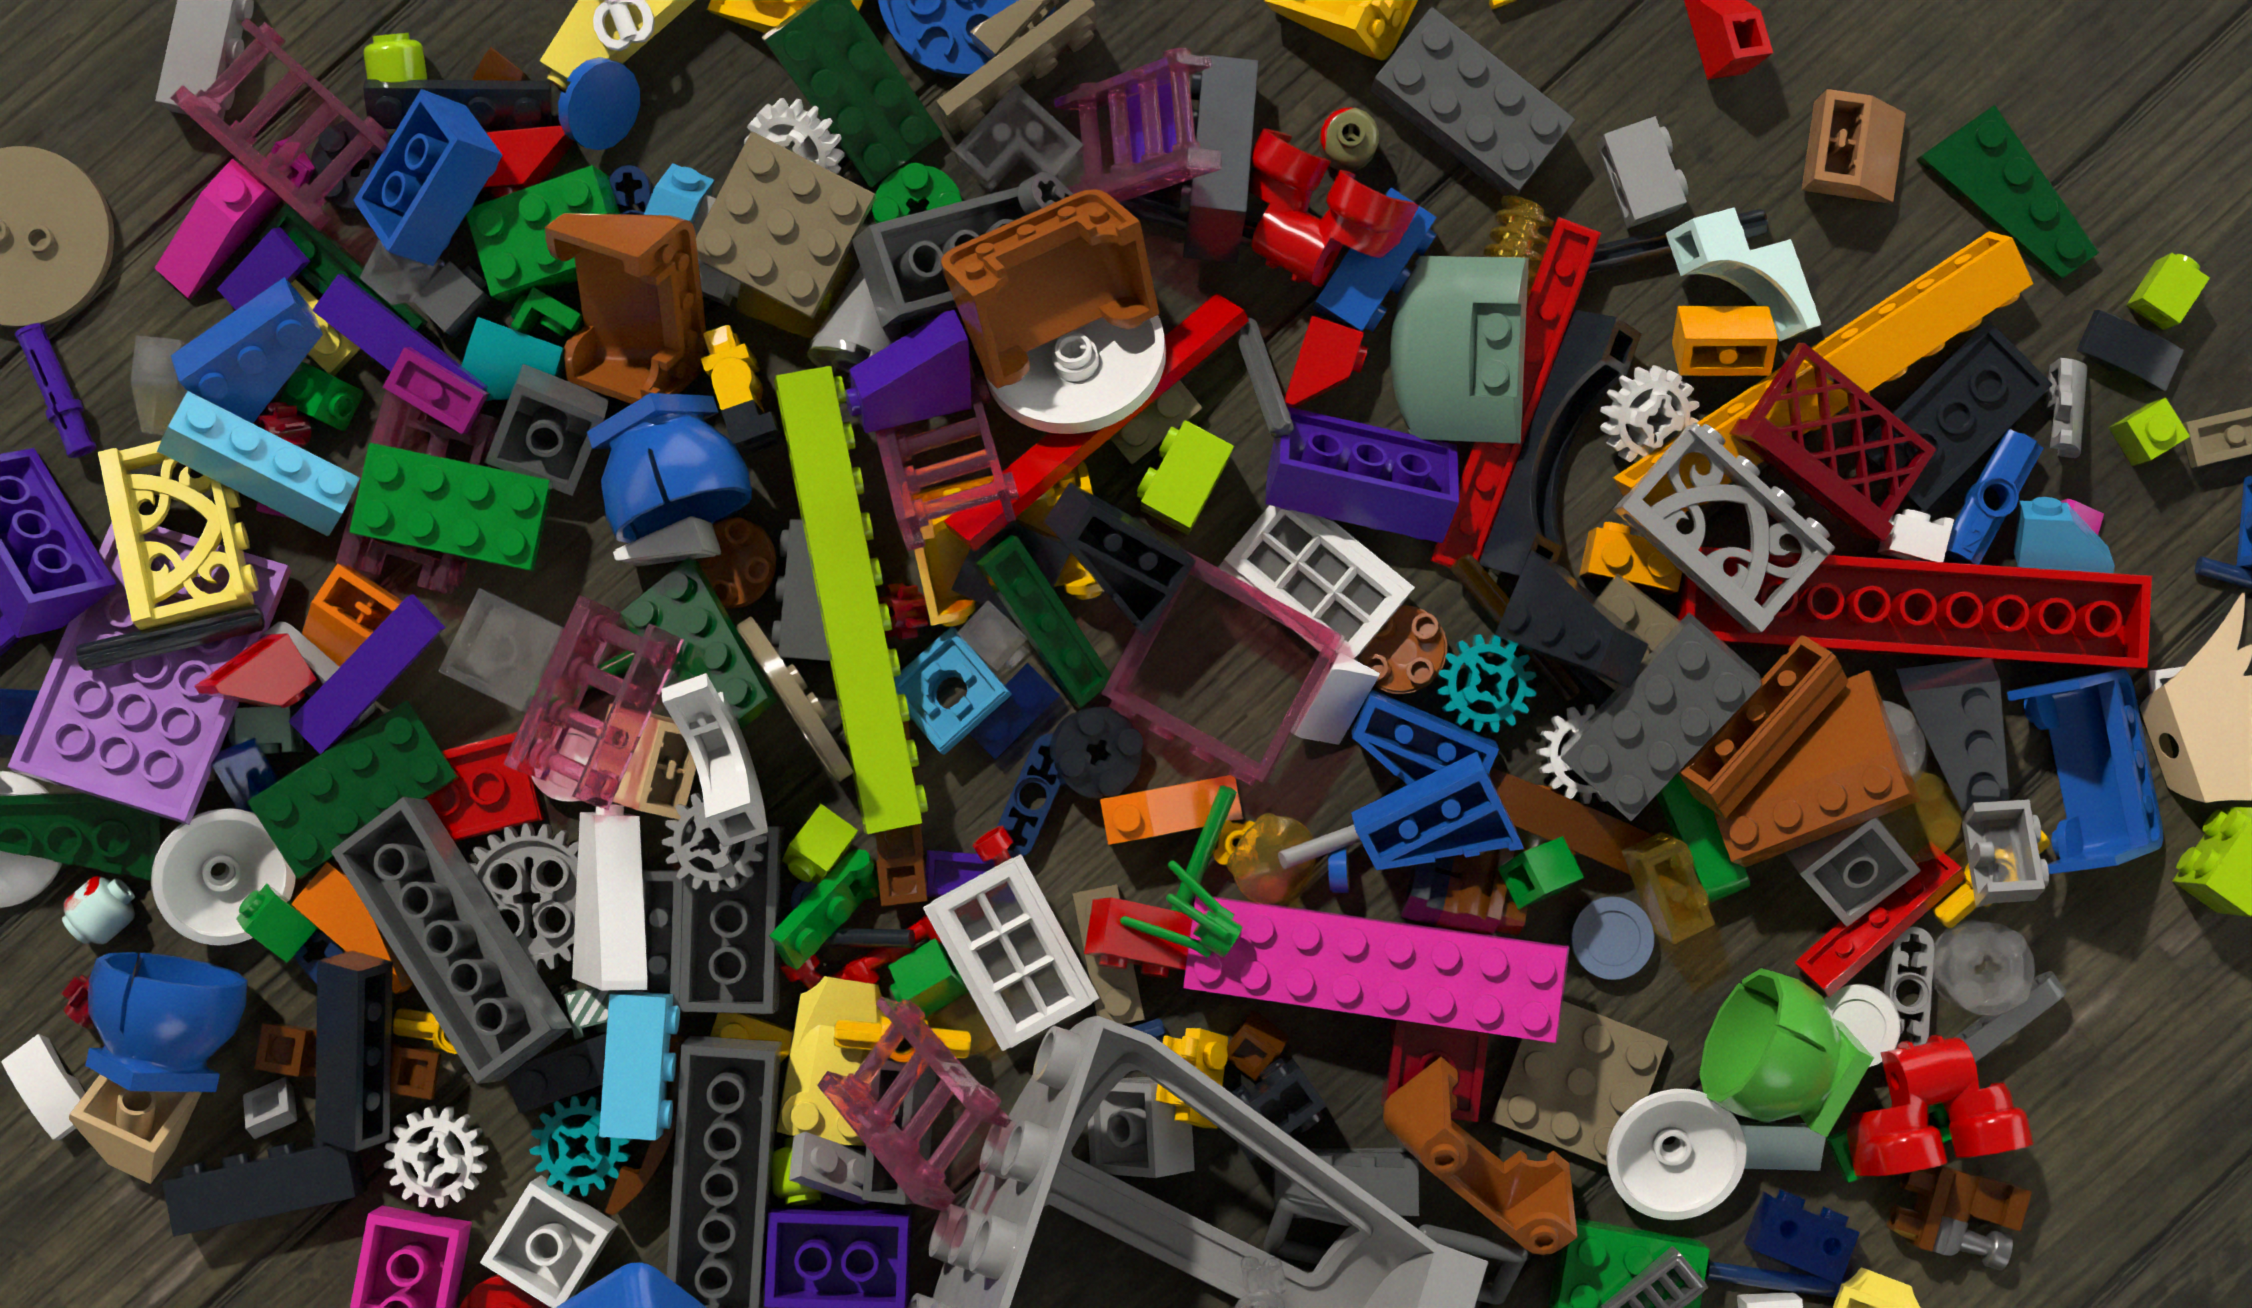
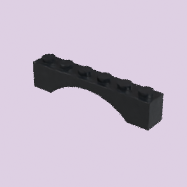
(1588, 364)

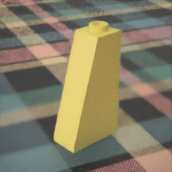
(579, 42)

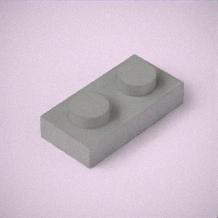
(828, 1167)

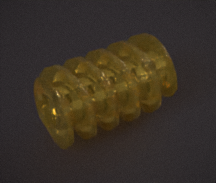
(1518, 231)

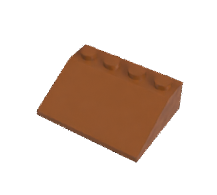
(1826, 782)

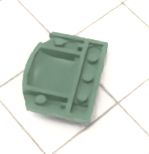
(1461, 348)

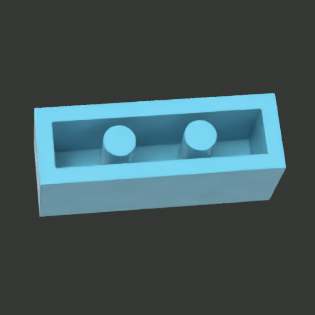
(638, 1065)

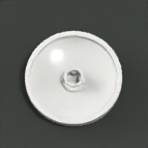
(1087, 378)

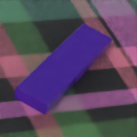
(377, 328)
(367, 674)

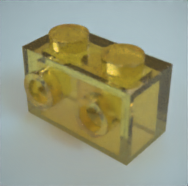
(1669, 887)

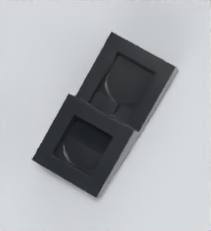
(2130, 349)

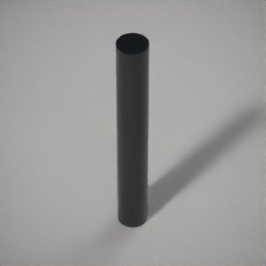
(871, 938)

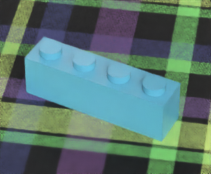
(257, 463)

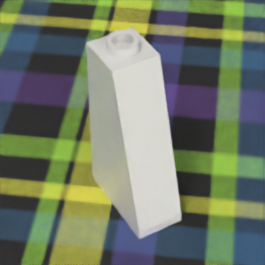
(610, 902)

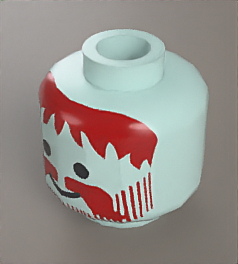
(98, 910)

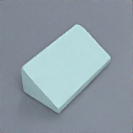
(1782, 1146)

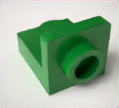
(555, 314)

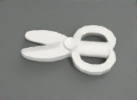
(623, 23)

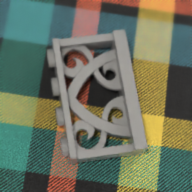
(1738, 592)

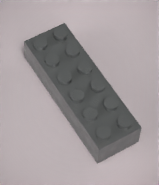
(451, 940)
(723, 1169)

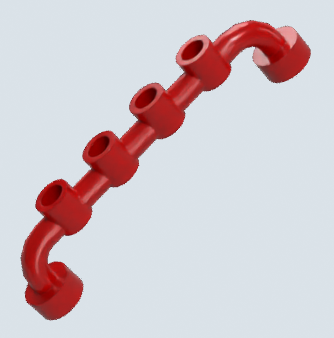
(863, 968)

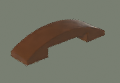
(1556, 816)
(902, 860)
(293, 1053)
(633, 1178)

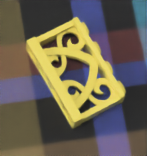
(149, 587)

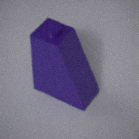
(913, 377)

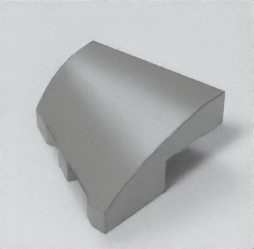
(2068, 402)

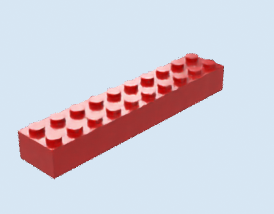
(1946, 611)

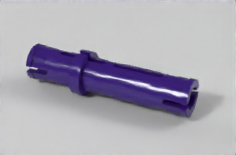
(62, 406)

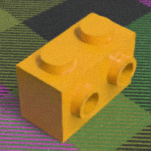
(1724, 340)
(1631, 556)

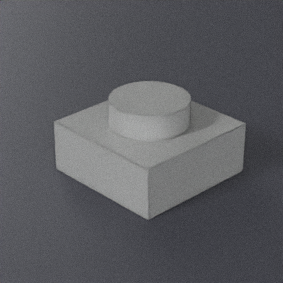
(269, 1107)

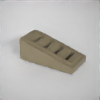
(1010, 25)

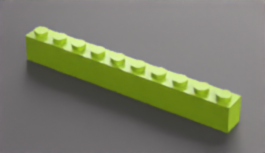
(848, 599)

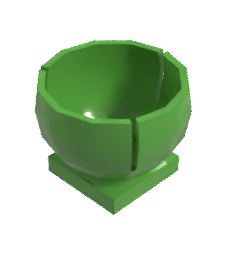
(1781, 1054)

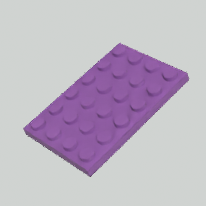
(138, 725)

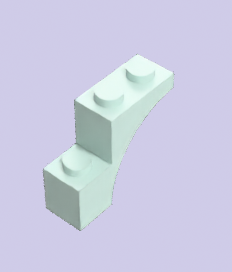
(1767, 274)

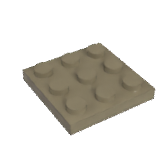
(782, 224)
(1580, 1084)

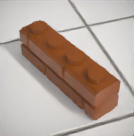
(1764, 726)

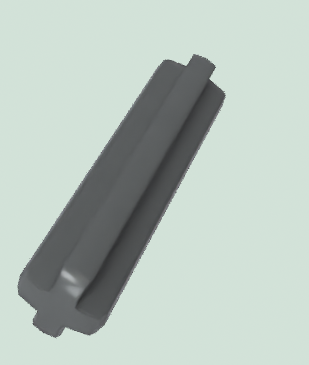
(1264, 380)

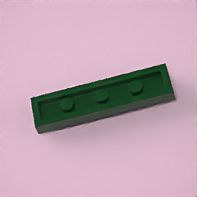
(331, 259)
(1044, 620)

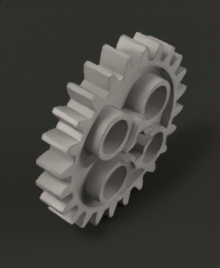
(542, 850)

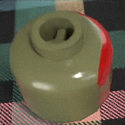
(1359, 128)

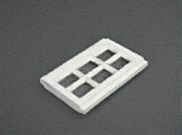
(1320, 574)
(1011, 952)

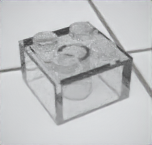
(502, 649)

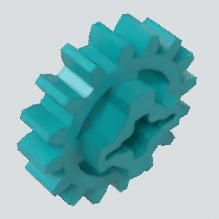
(1473, 665)
(566, 1133)

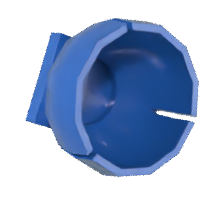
(668, 466)
(164, 1024)

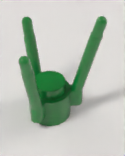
(1214, 929)

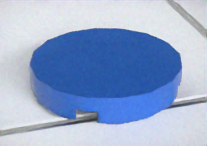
(599, 103)

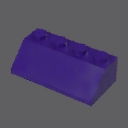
(1364, 476)
(45, 554)

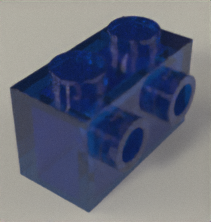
(1801, 1236)

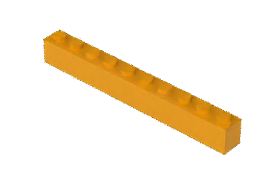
(1870, 348)

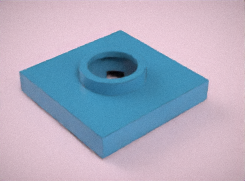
(920, 680)

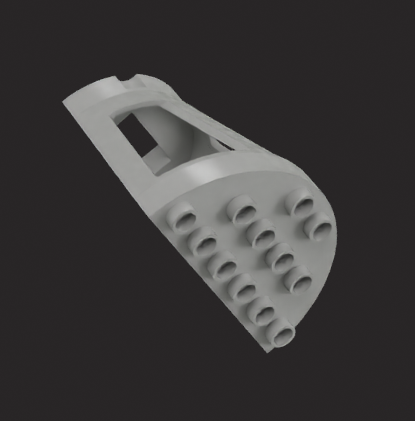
(1031, 1165)

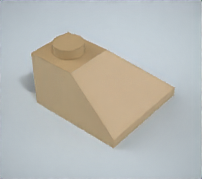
(133, 1127)

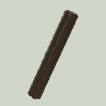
(1495, 602)

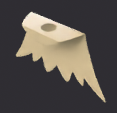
(2209, 717)

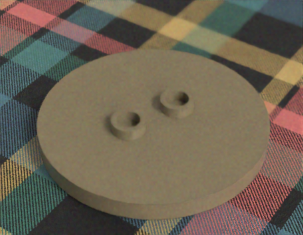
(51, 237)
(789, 687)

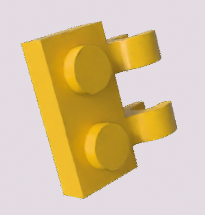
(1205, 1052)

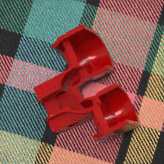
(1302, 241)
(1926, 1075)

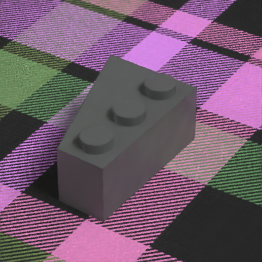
(1383, 1172)

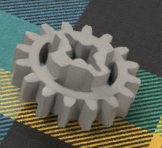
(722, 861)

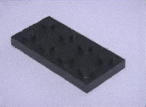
(1963, 410)

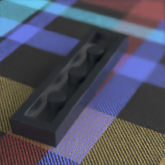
(492, 102)

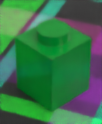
(1540, 872)
(274, 922)
(927, 978)

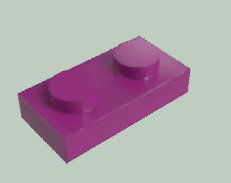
(435, 390)

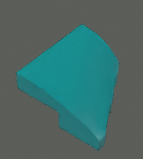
(498, 354)

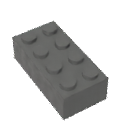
(1471, 103)
(906, 253)
(1663, 719)
(726, 933)

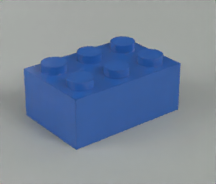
(427, 178)

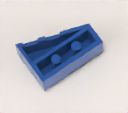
(250, 351)
(1414, 741)
(1437, 818)

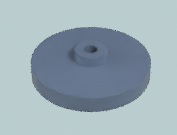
(1612, 937)

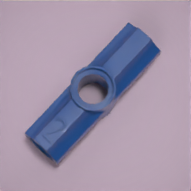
(2006, 475)

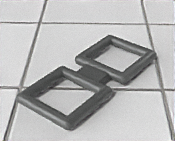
(1290, 1205)

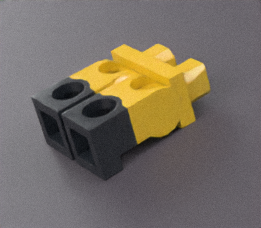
(740, 392)

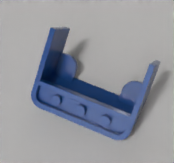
(2099, 769)

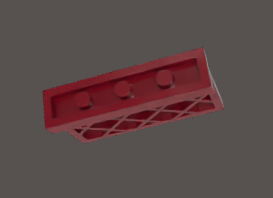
(1822, 480)

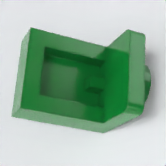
(322, 396)

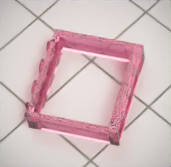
(1203, 744)

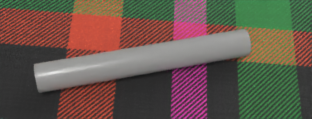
(1318, 847)

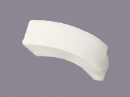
(721, 758)

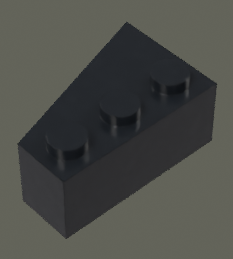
(1122, 554)
(1963, 724)

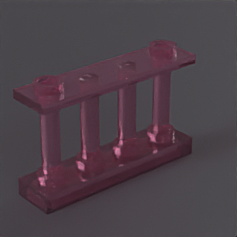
(240, 136)
(1156, 167)
(907, 481)
(562, 691)
(875, 1120)

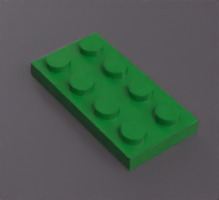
(451, 506)

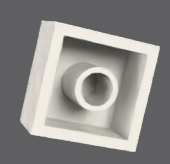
(549, 1243)

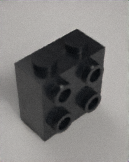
(1283, 1098)

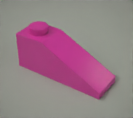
(216, 227)

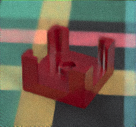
(1421, 1044)

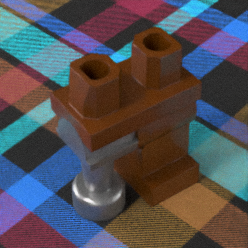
(1944, 1210)

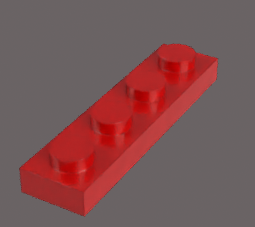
(1849, 949)

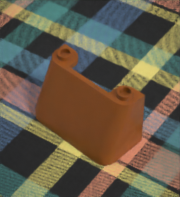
(1049, 278)
(636, 302)
(1520, 1195)

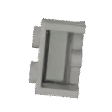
(2004, 852)

